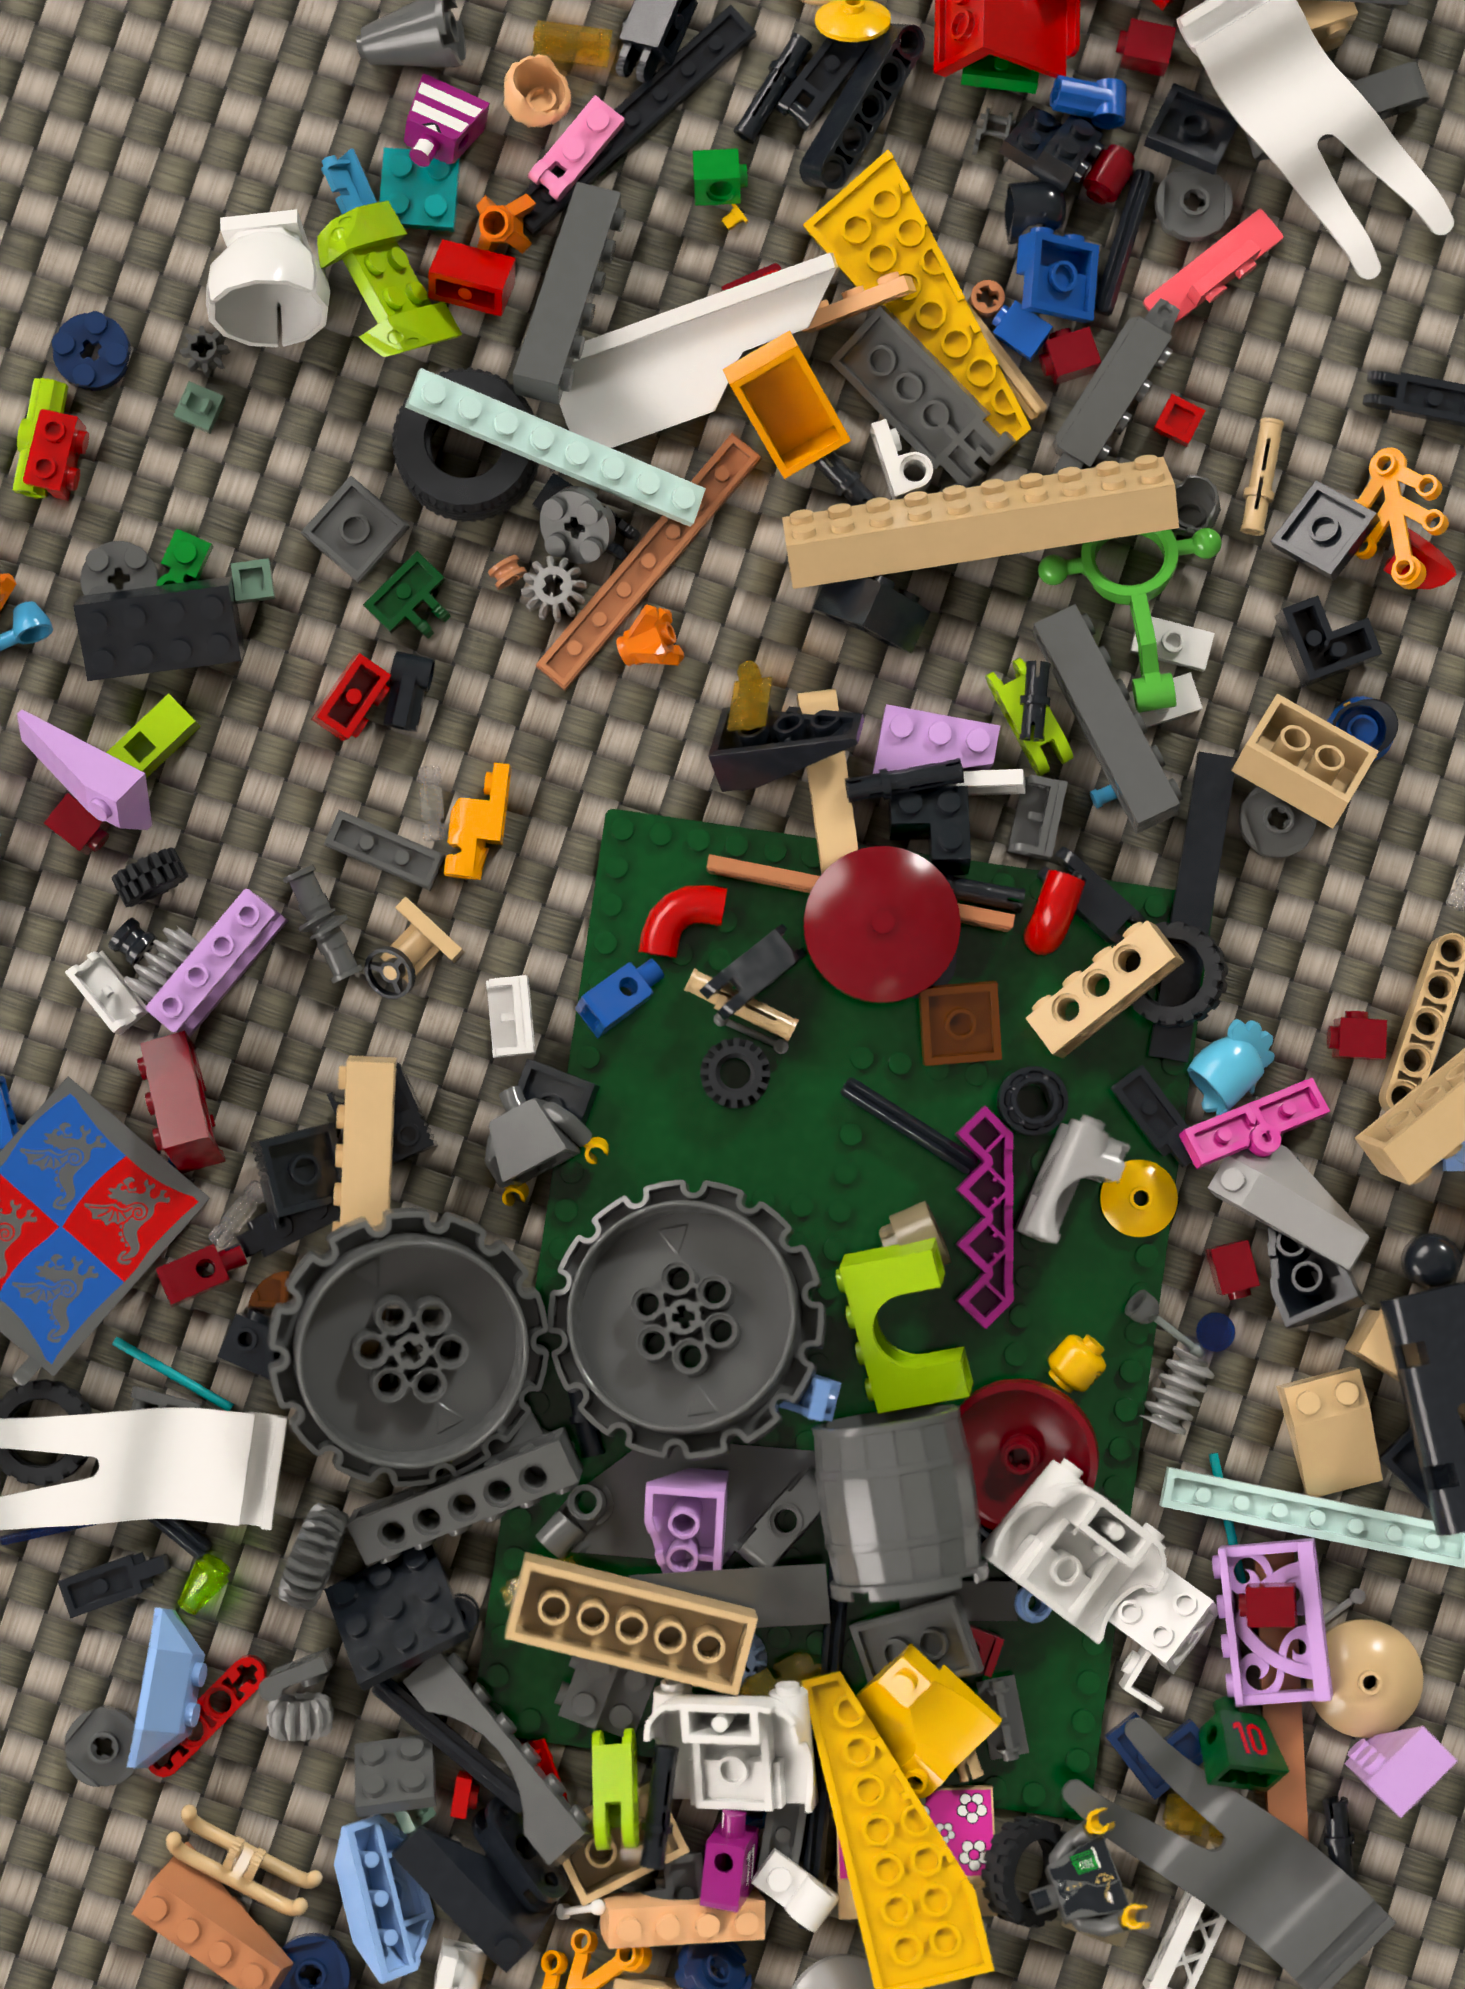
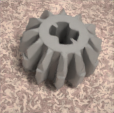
(539, 589)
(300, 1716)

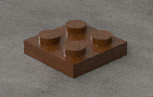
(960, 1023)

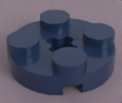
(70, 345)
(324, 1954)
(697, 1959)

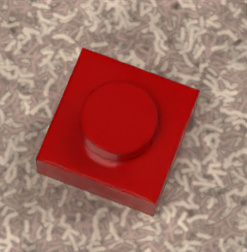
(1179, 420)
(465, 1795)

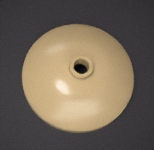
(1366, 1649)

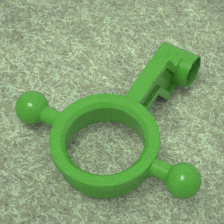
(1152, 689)

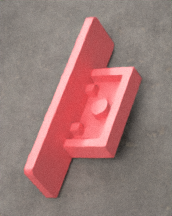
(1214, 268)

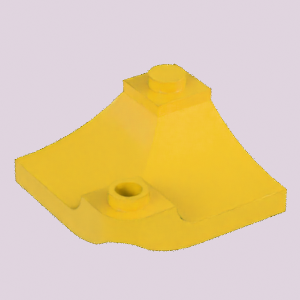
(925, 1718)

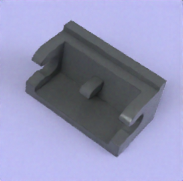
(1037, 818)

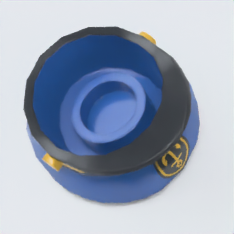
(1368, 721)

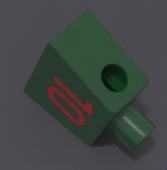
(1240, 1749)

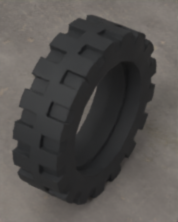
(1212, 986)
(71, 1402)
(1002, 1864)

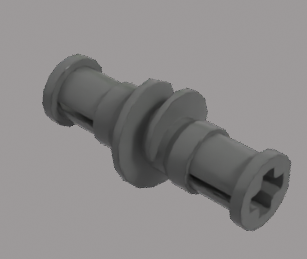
(322, 923)

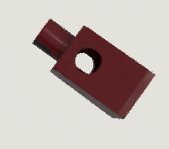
(182, 1281)

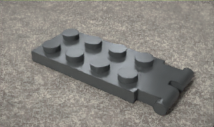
(920, 398)

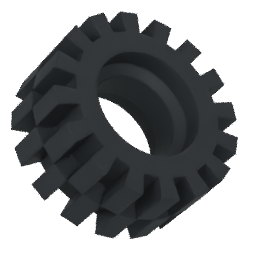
(149, 877)
(743, 1050)

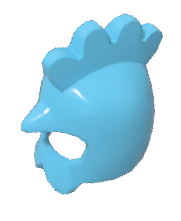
(1231, 1065)

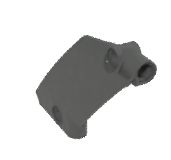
(759, 1489)

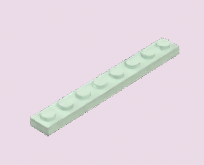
(555, 447)
(1310, 1516)

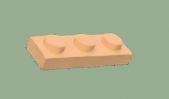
(859, 301)

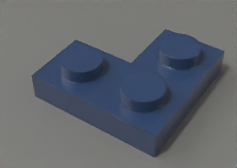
(1183, 1739)

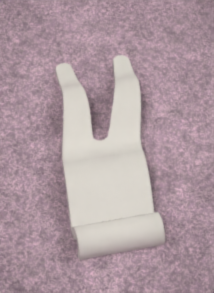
(1292, 95)
(152, 1467)

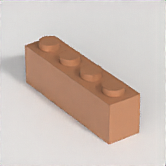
(212, 1927)

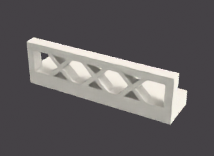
(1171, 1950)

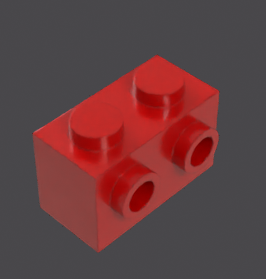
(468, 276)
(351, 697)

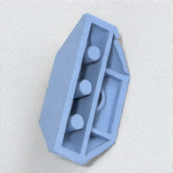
(168, 1690)
(382, 1902)

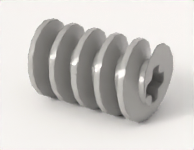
(163, 964)
(1178, 1391)

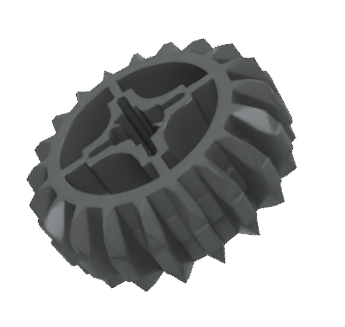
(313, 1556)

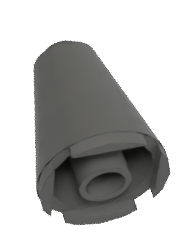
(415, 36)

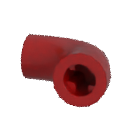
(1053, 912)
(676, 913)

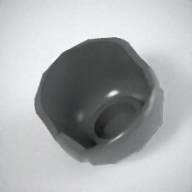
(1196, 505)

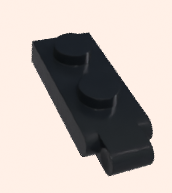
(294, 1227)

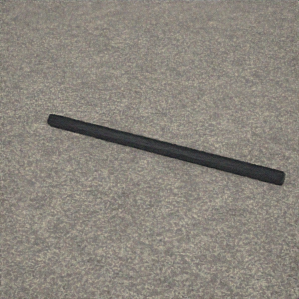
(819, 1818)

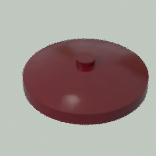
(882, 924)
(1015, 1434)

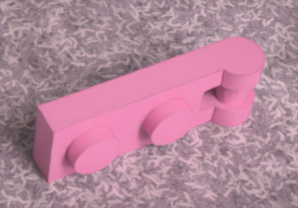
(577, 148)

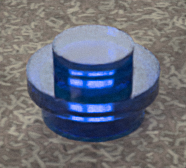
(1215, 1331)

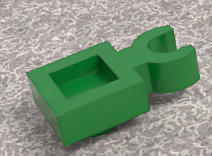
(184, 558)

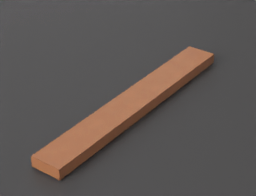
(645, 567)
(805, 882)
(1287, 1797)

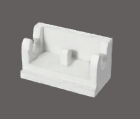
(107, 992)
(510, 1016)

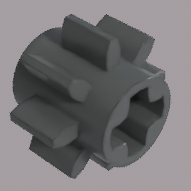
(195, 346)

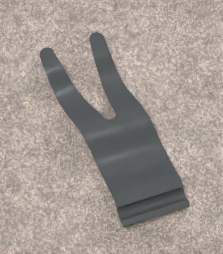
(1258, 1878)

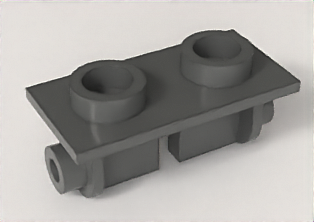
(1009, 1737)

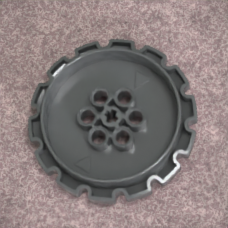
(341, 1306)
(738, 1380)

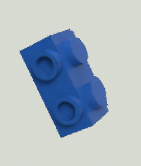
(1058, 274)

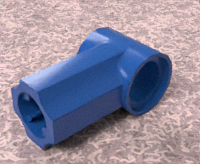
(1099, 100)

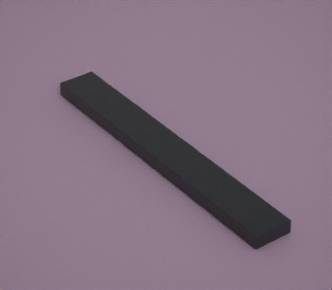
(652, 104)
(1195, 892)

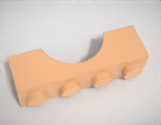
(648, 1921)

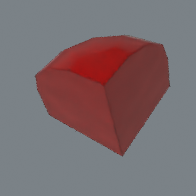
(1438, 567)

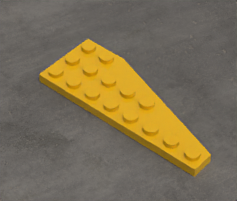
(905, 1883)

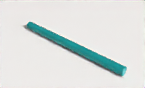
(172, 1374)
(1229, 1525)

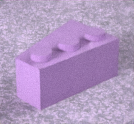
(924, 738)
(1400, 1765)

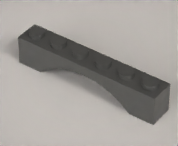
(549, 1819)

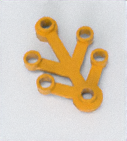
(1395, 511)
(639, 1963)

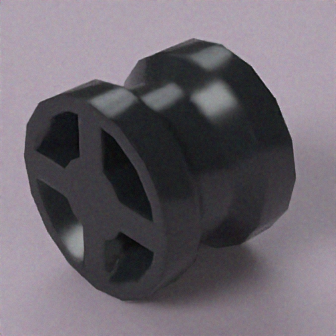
(132, 941)

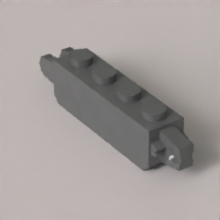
(1114, 387)

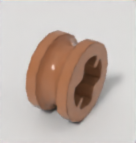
(993, 289)
(507, 572)

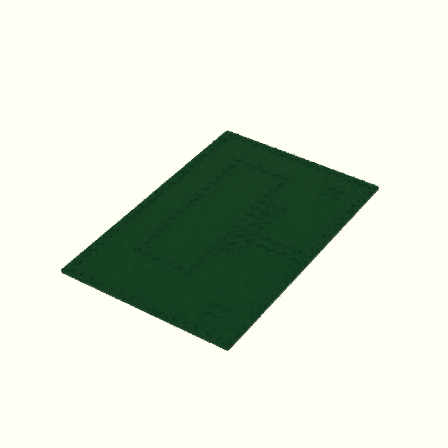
(836, 1183)

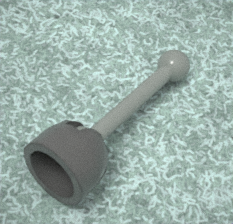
(1145, 1309)

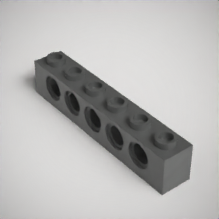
(550, 1451)

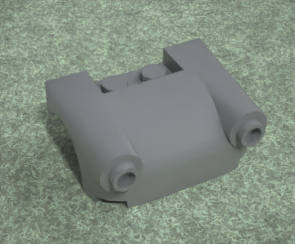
(1075, 1153)

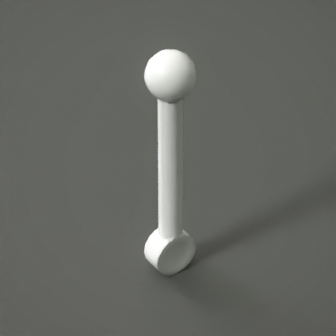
(564, 1910)

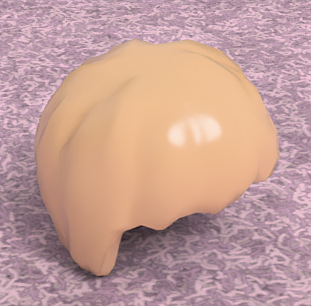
(536, 92)

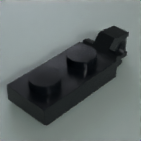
(1152, 1113)
(110, 1582)

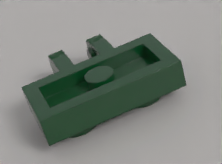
(405, 593)

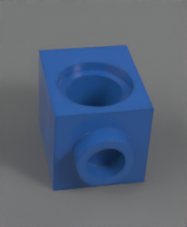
(1021, 330)

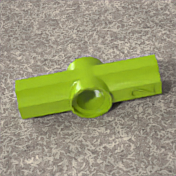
(46, 395)

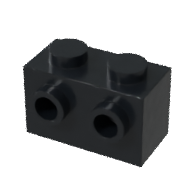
(247, 1343)

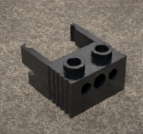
(410, 1128)
(297, 1170)

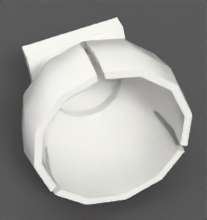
(264, 268)

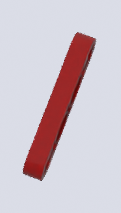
(212, 1719)

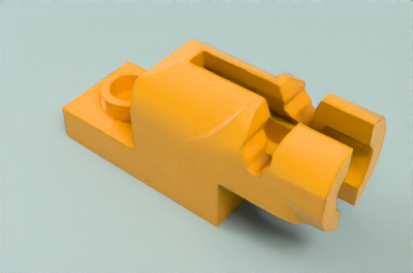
(477, 823)

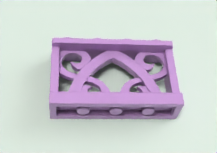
(216, 963)
(1309, 1665)

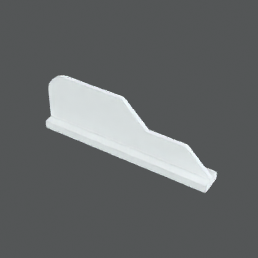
(674, 361)

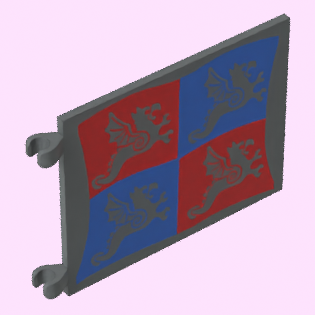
(79, 1223)

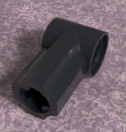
(409, 680)

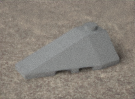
(1291, 1202)

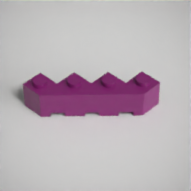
(991, 1239)

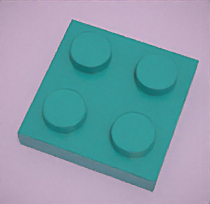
(420, 195)

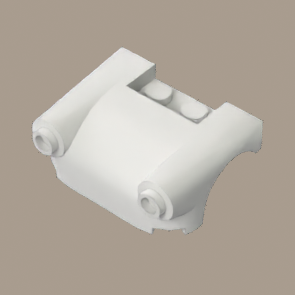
(1075, 1549)
(738, 1747)

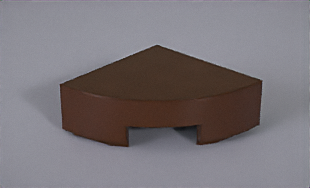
(270, 1291)

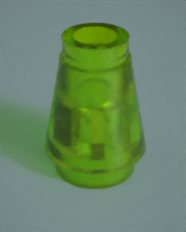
(203, 1583)

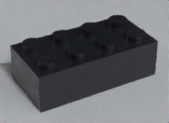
(159, 628)

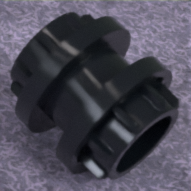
(1054, 1092)

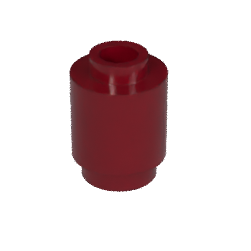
(1109, 174)

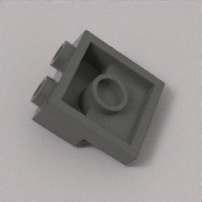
(604, 1696)

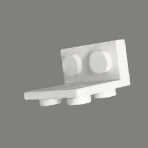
(1166, 1620)

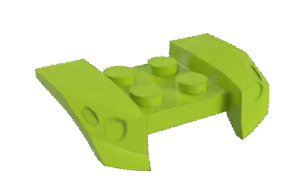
(381, 270)

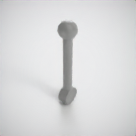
(1355, 1596)

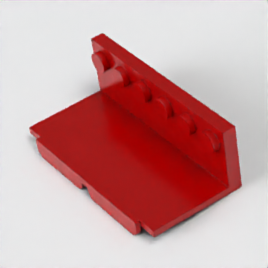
(1020, 31)

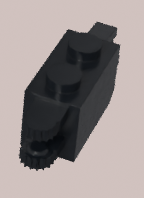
(653, 34)

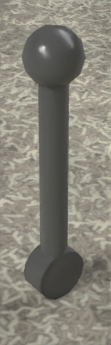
(779, 1046)

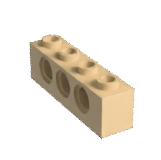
(1156, 962)

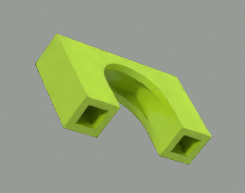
(895, 1376)

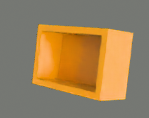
(786, 404)

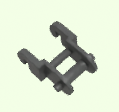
(980, 134)

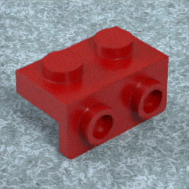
(55, 453)

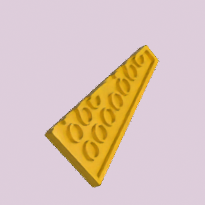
(880, 231)

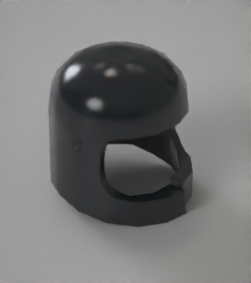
(1033, 204)
(1431, 1261)

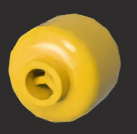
(1076, 1363)

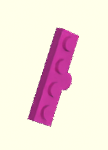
(1255, 1124)

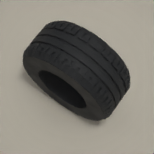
(453, 496)

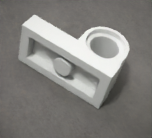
(886, 445)
(796, 1890)
(459, 1965)

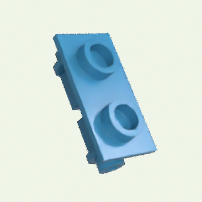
(349, 179)

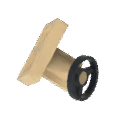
(409, 952)

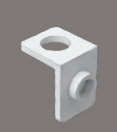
(1132, 1667)

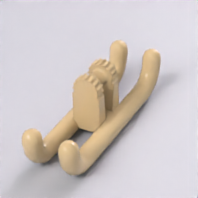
(241, 1865)

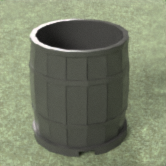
(898, 1503)

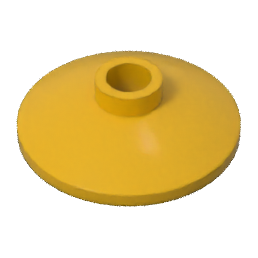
(853, 20)
(1127, 1216)

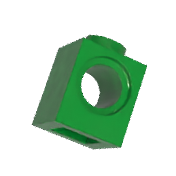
(718, 177)

